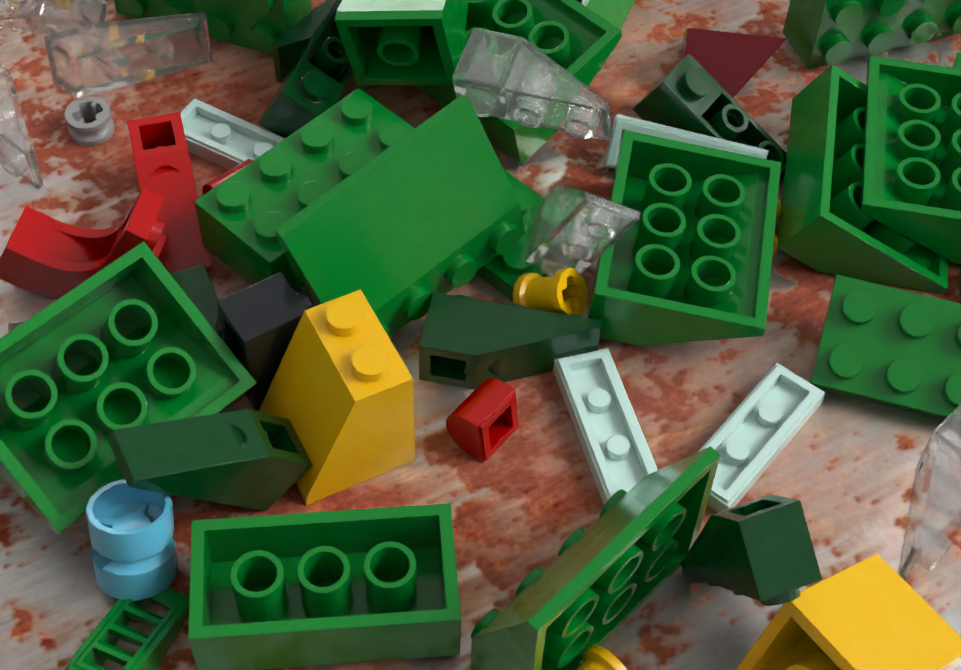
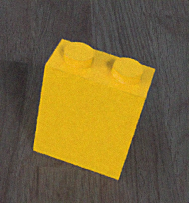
(344, 397)
(857, 622)

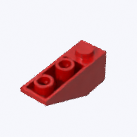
(166, 169)

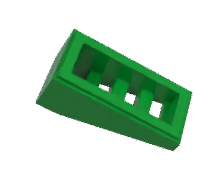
(102, 640)

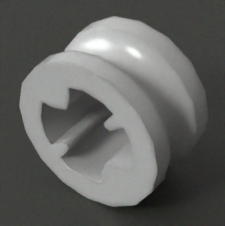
(94, 132)

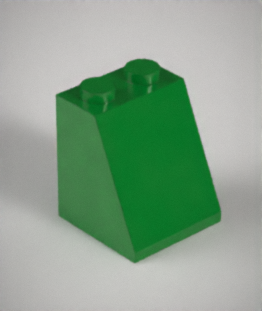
(403, 40)

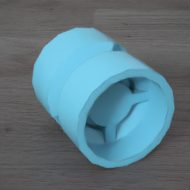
(131, 541)

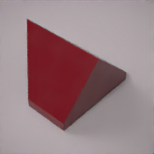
(729, 56)

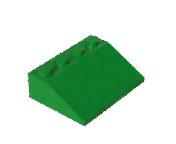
(561, 30)
(914, 152)
(823, 195)
(408, 221)
(697, 253)
(98, 361)
(600, 573)

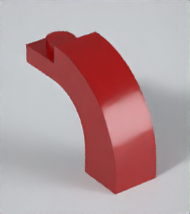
(58, 257)

